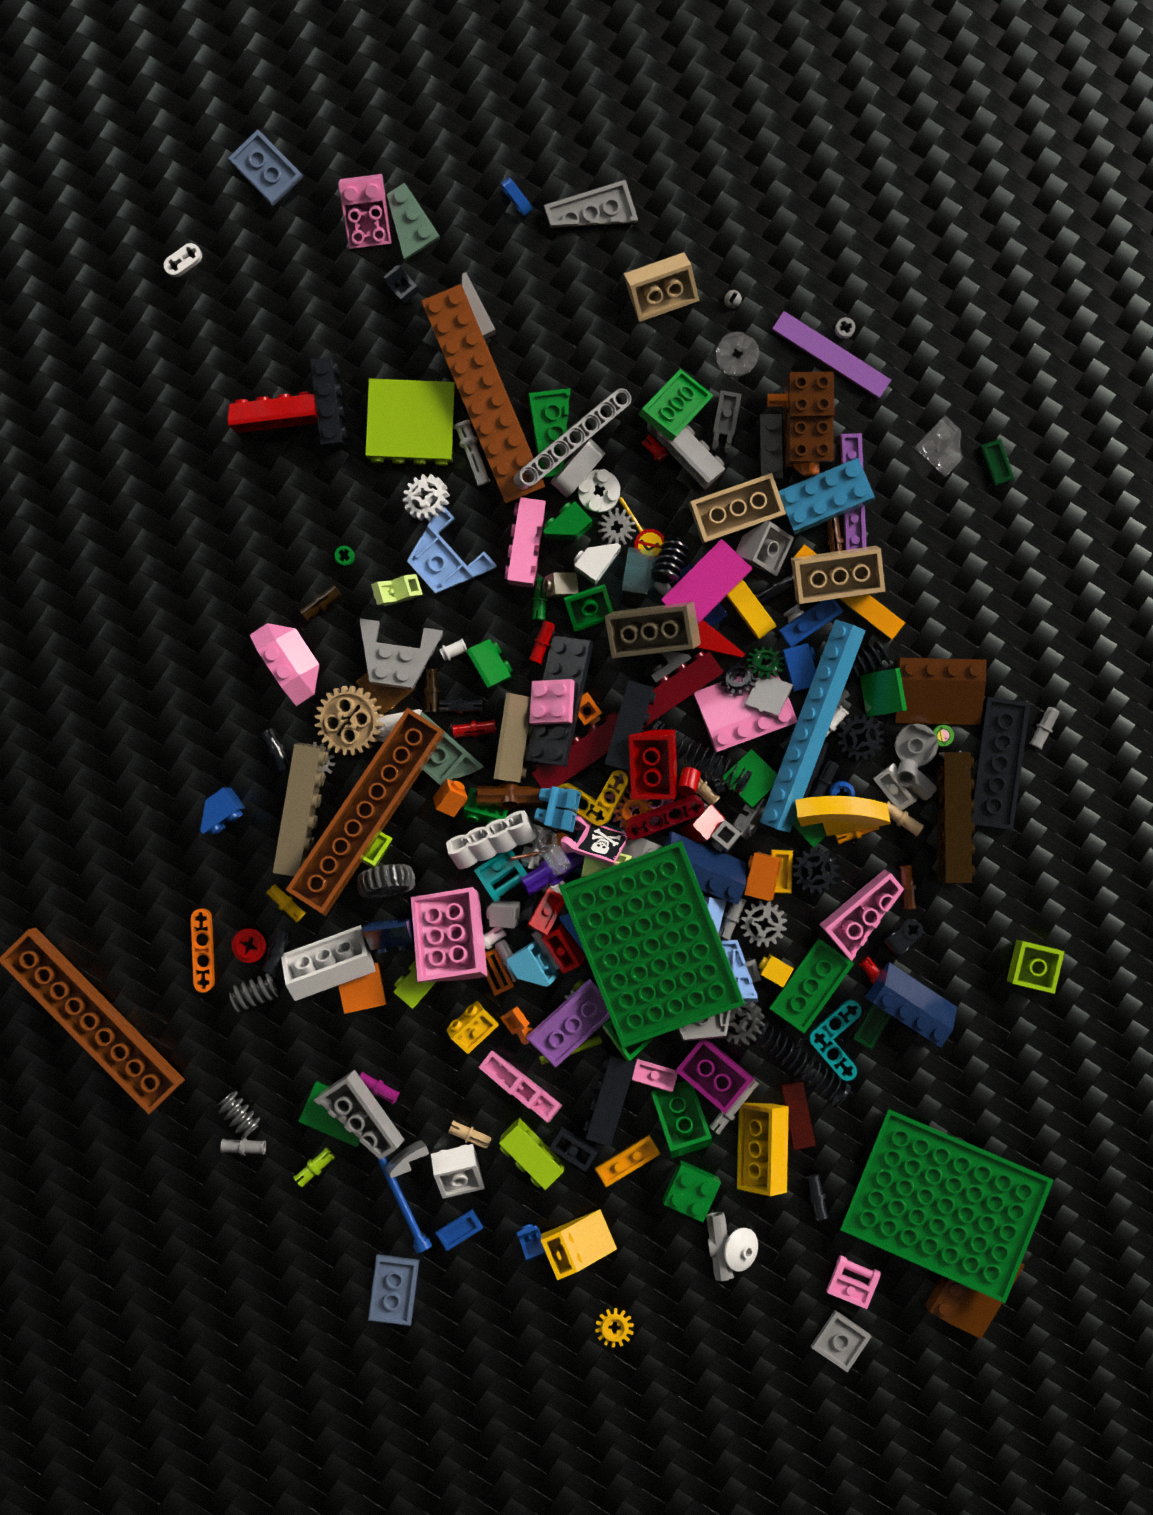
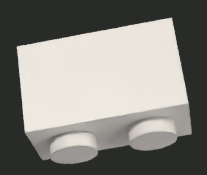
(595, 561)
(457, 1171)

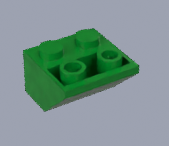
(569, 524)

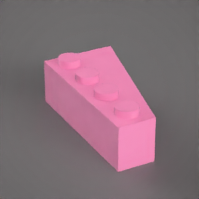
(862, 913)

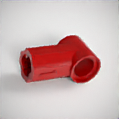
(688, 782)

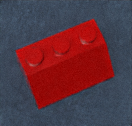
(653, 764)

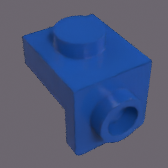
(531, 1242)

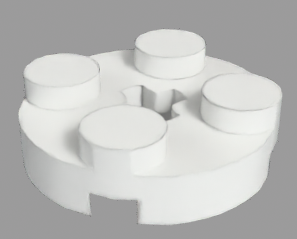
(610, 495)

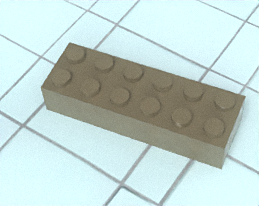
(300, 808)

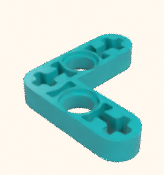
(830, 1034)

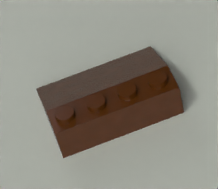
(942, 690)
(964, 1306)

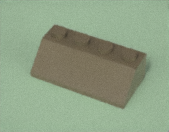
(513, 739)

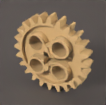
(335, 708)

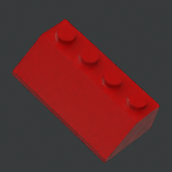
(272, 413)

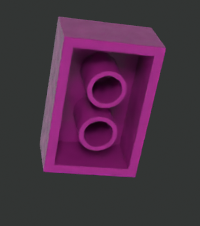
(715, 1075)

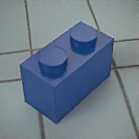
(800, 666)

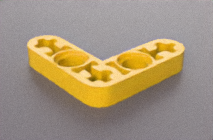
(601, 803)

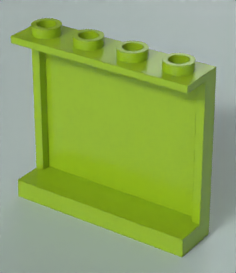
(410, 421)

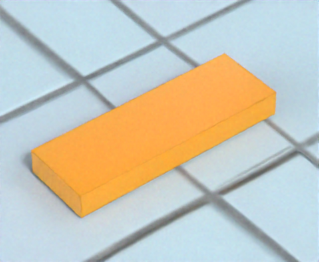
(627, 1160)

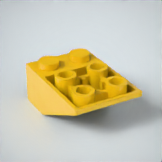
(577, 1244)

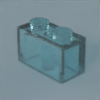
(638, 571)

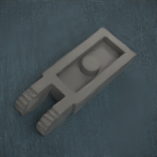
(726, 418)

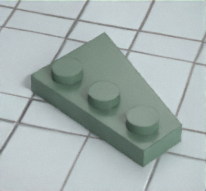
(411, 222)

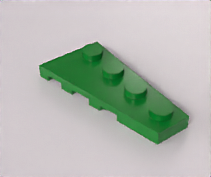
(549, 421)

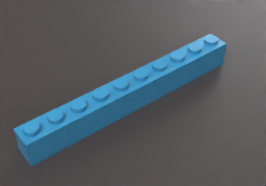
(812, 725)

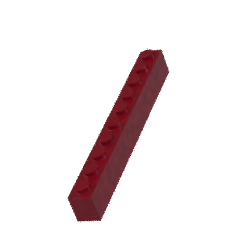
(597, 742)

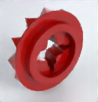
(239, 948)

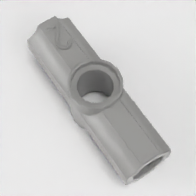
(717, 1240)

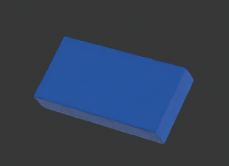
(459, 1230)

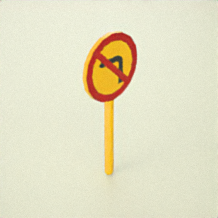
(647, 539)

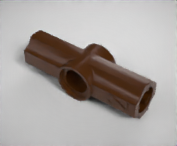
(508, 796)

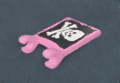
(595, 842)

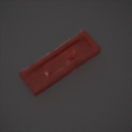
(798, 1115)

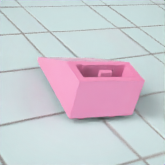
(365, 211)

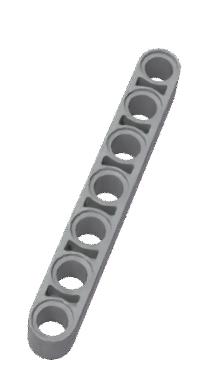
(564, 443)

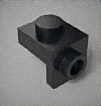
(401, 284)

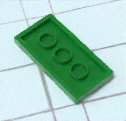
(675, 405)
(811, 985)

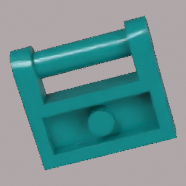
(497, 869)

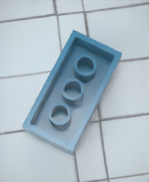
(826, 496)

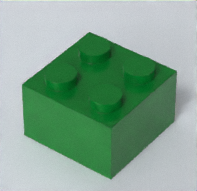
(691, 1191)

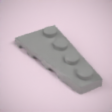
(596, 207)

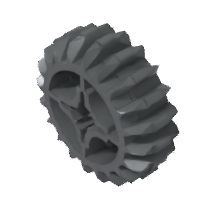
(385, 881)

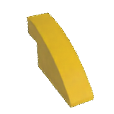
(842, 813)

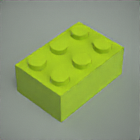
(531, 1154)

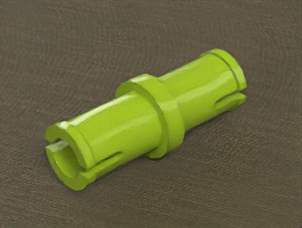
(314, 1167)

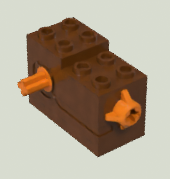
(807, 421)

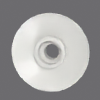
(741, 1249)

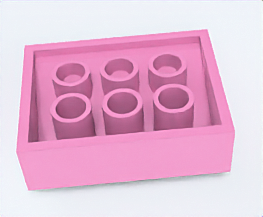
(731, 721)
(449, 936)

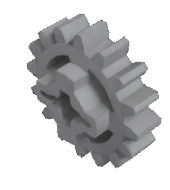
(761, 933)

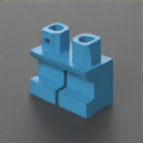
(559, 798)

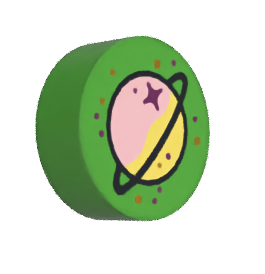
(944, 735)

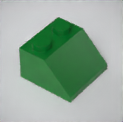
(489, 664)

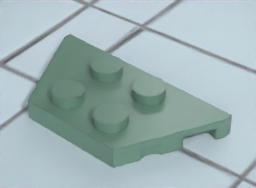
(450, 760)

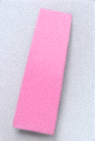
(520, 1086)

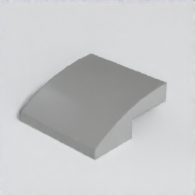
(400, 1162)

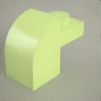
(396, 590)

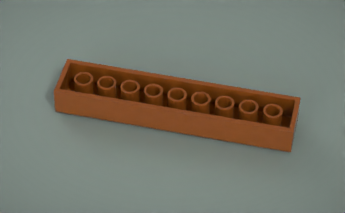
(480, 389)
(366, 811)
(91, 1020)

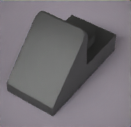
(673, 661)

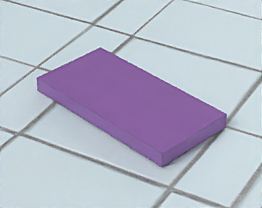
(570, 1024)

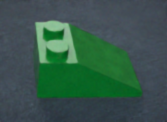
(682, 1119)

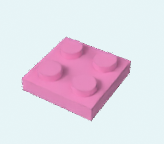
(552, 702)

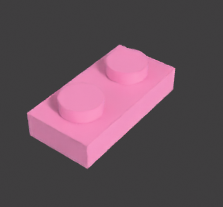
(654, 1075)

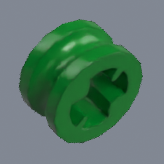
(351, 554)

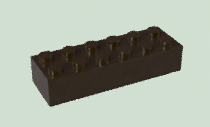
(954, 817)

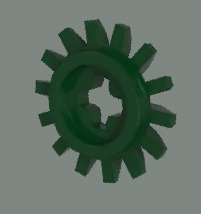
(767, 655)

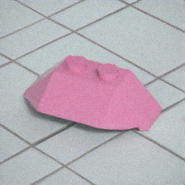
(288, 660)

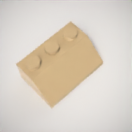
(662, 286)

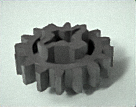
(744, 1024)

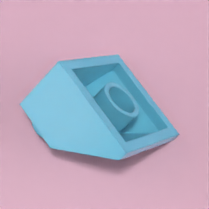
(531, 965)

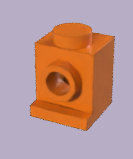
(593, 718)

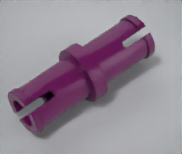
(379, 1089)

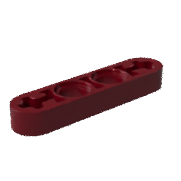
(664, 819)

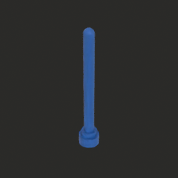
(421, 1243)

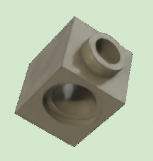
(560, 585)

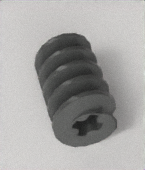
(253, 993)
(238, 1114)

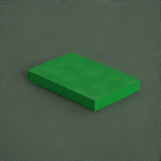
(318, 1118)

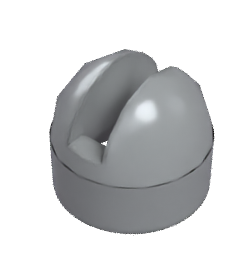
(737, 300)

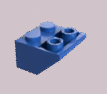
(219, 809)

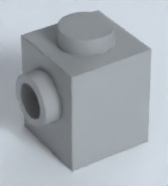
(724, 837)
(504, 914)

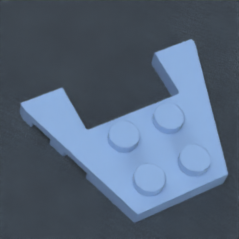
(439, 563)
(740, 970)

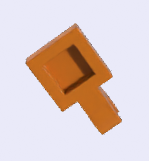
(517, 1023)

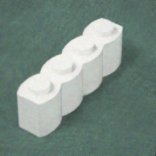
(487, 841)

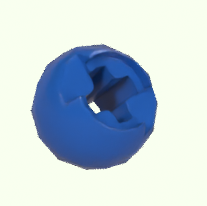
(846, 787)

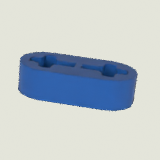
(516, 196)

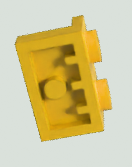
(471, 1027)

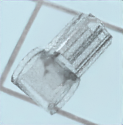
(552, 853)

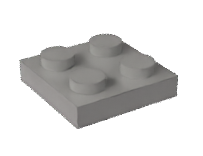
(841, 1341)

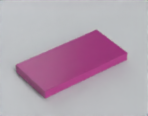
(710, 580)

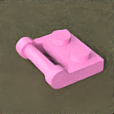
(852, 1289)

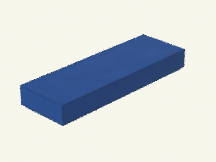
(810, 621)

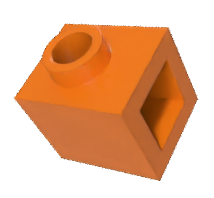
(450, 797)

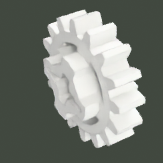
(423, 496)

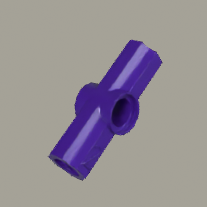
(544, 876)

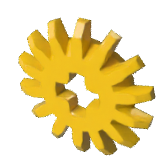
(620, 1333)

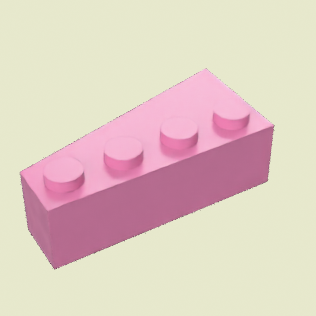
(526, 542)

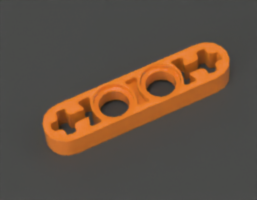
(206, 950)

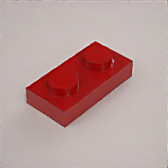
(546, 912)

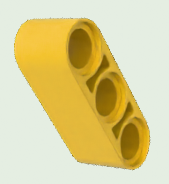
(751, 610)

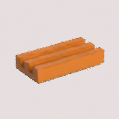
(502, 987)

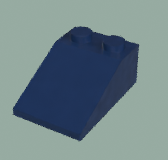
(389, 934)

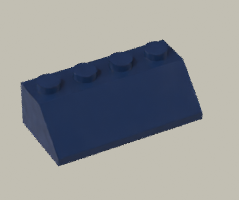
(714, 870)
(913, 1004)

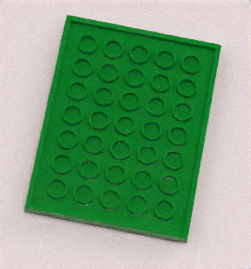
(652, 944)
(947, 1205)

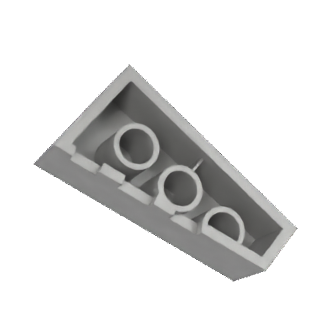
(361, 1114)

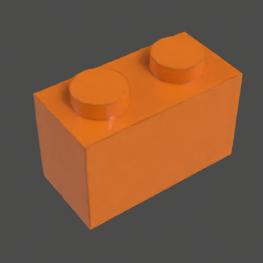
(762, 876)

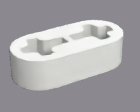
(179, 256)

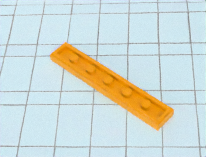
(867, 607)

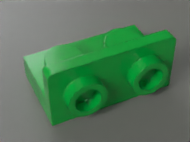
(481, 814)

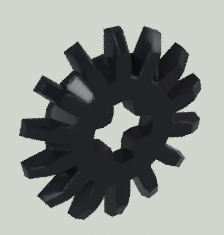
(731, 676)

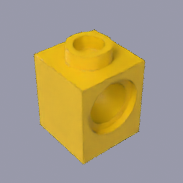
(775, 970)

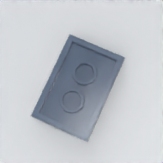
(265, 167)
(393, 1290)

